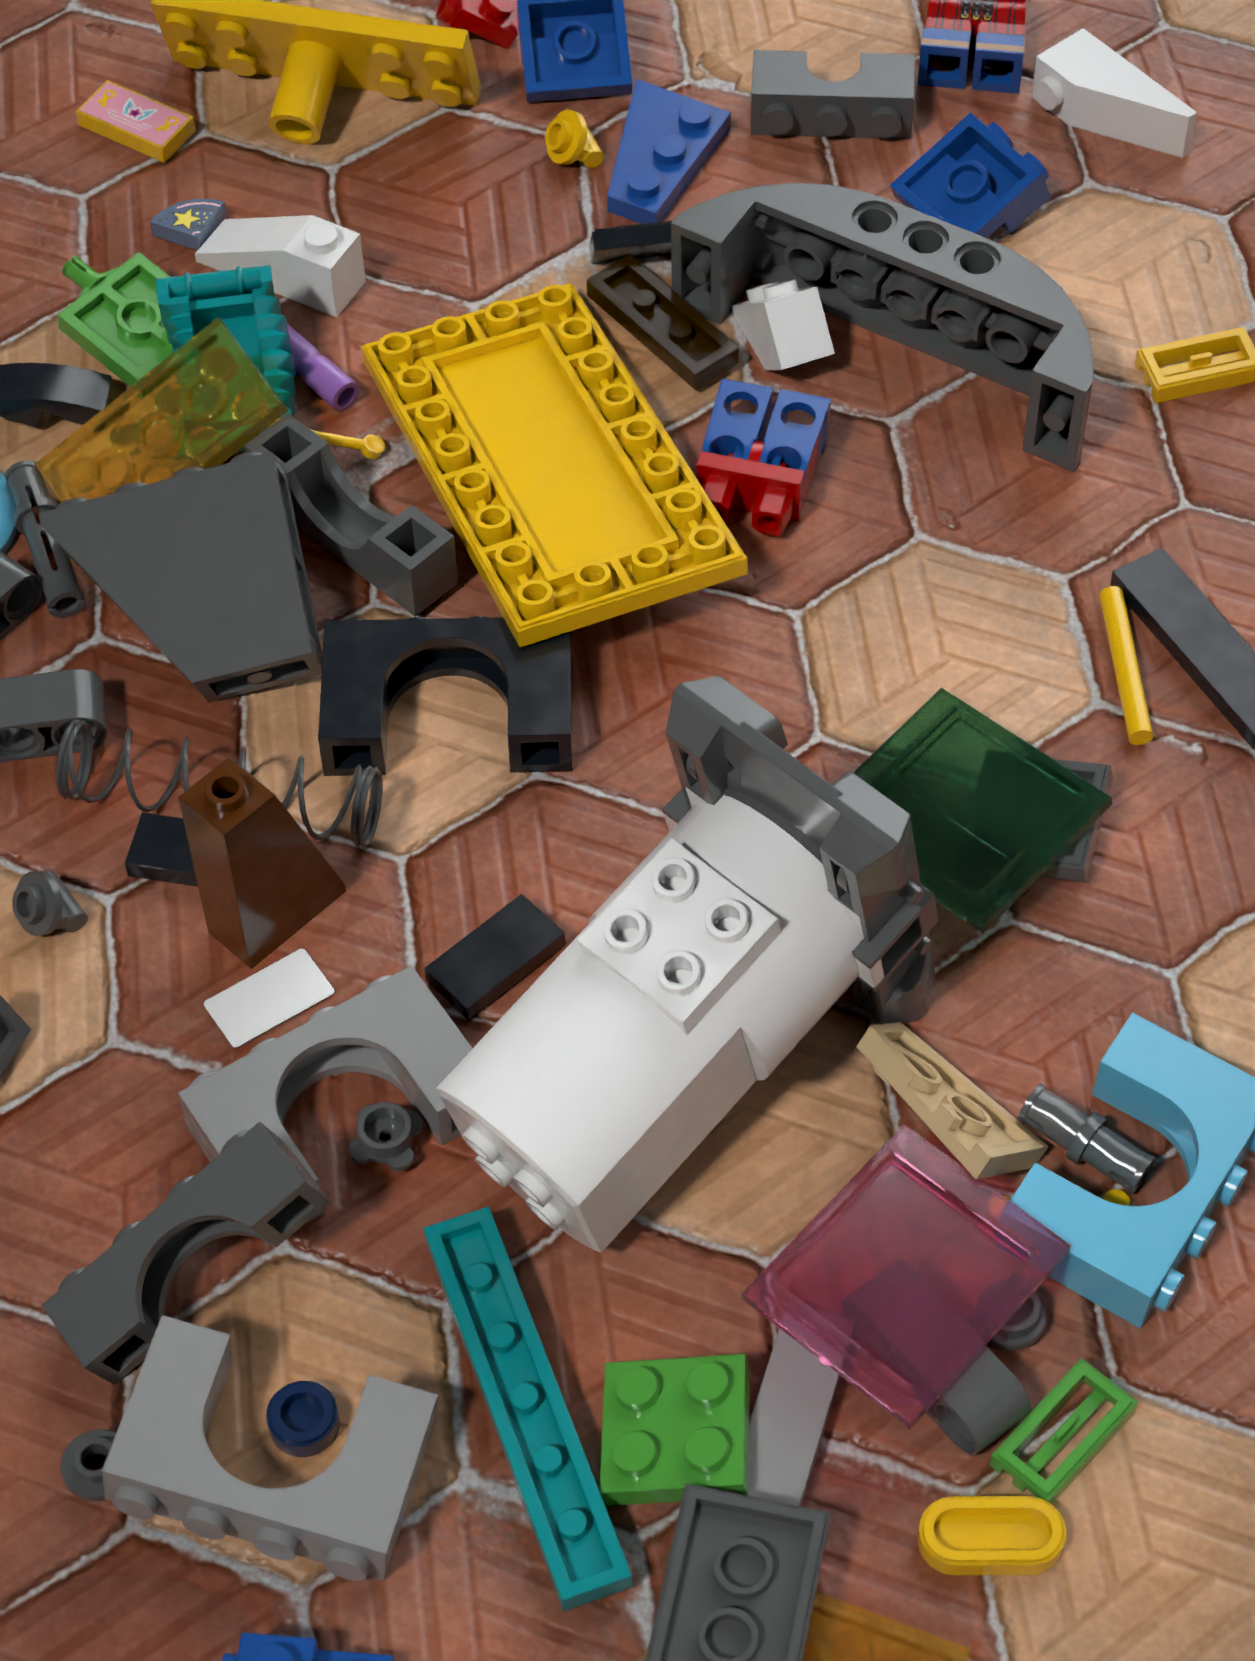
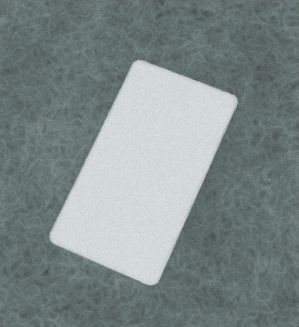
(268, 997)

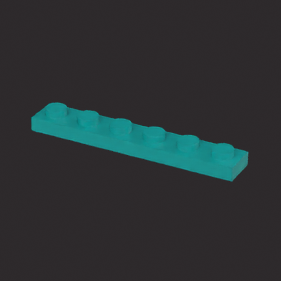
(527, 1410)

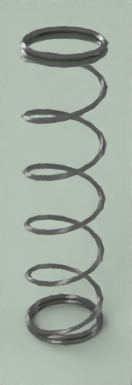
(362, 781)

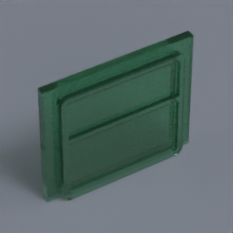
(979, 805)

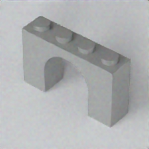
(385, 1031)
(338, 1518)

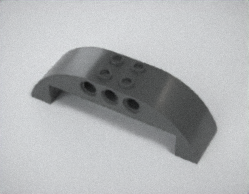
(903, 281)

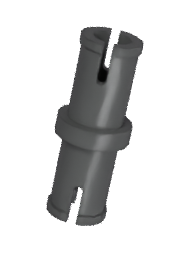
(1086, 1138)

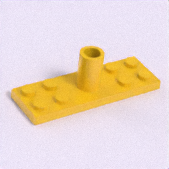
(318, 50)

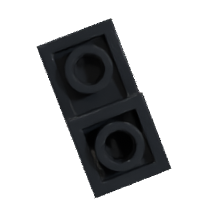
(52, 388)

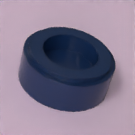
(303, 1418)

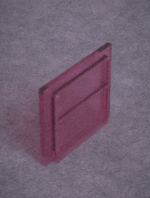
(906, 1275)

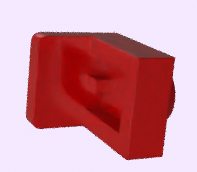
(487, 18)

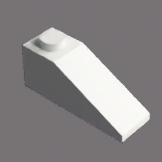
(1109, 96)
(307, 257)

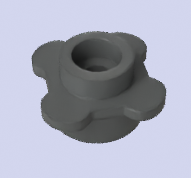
(380, 1120)

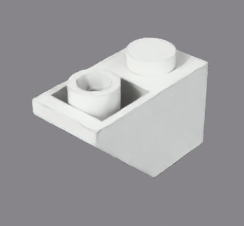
(784, 324)

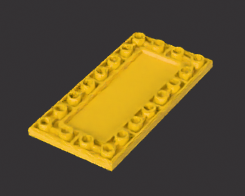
(551, 464)

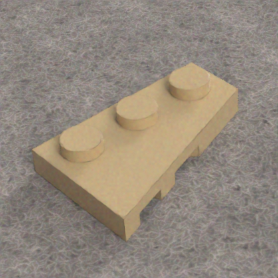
(953, 1107)

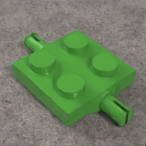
(118, 316)

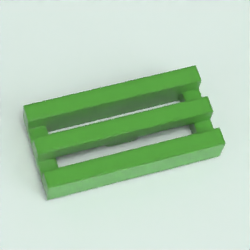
(1028, 1475)

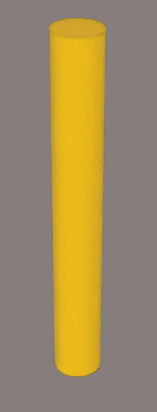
(1126, 666)

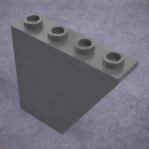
(204, 571)

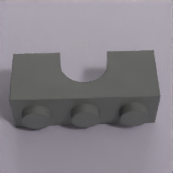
(797, 103)

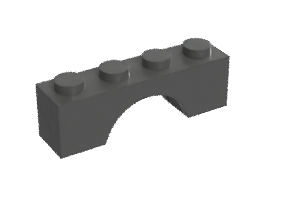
(398, 554)
(118, 1299)

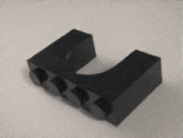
(377, 661)

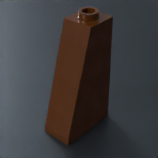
(252, 863)

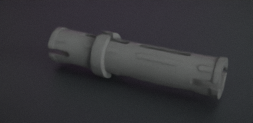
(61, 585)

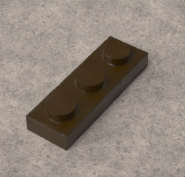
(662, 321)

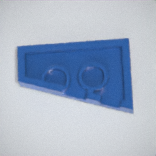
(662, 151)

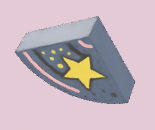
(189, 222)

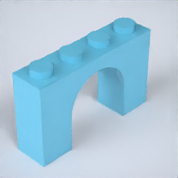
(1131, 1253)

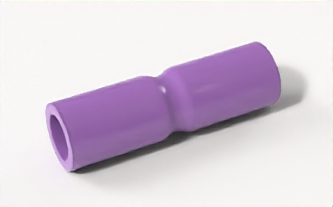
(322, 374)

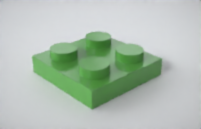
(674, 1427)

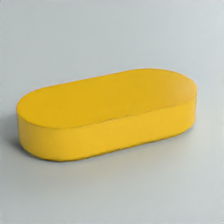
(991, 1535)

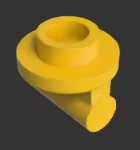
(571, 140)

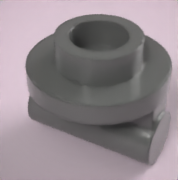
(46, 904)

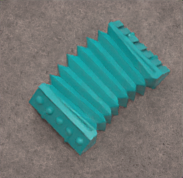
(247, 306)

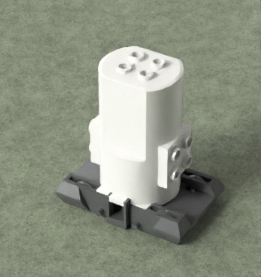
(697, 972)

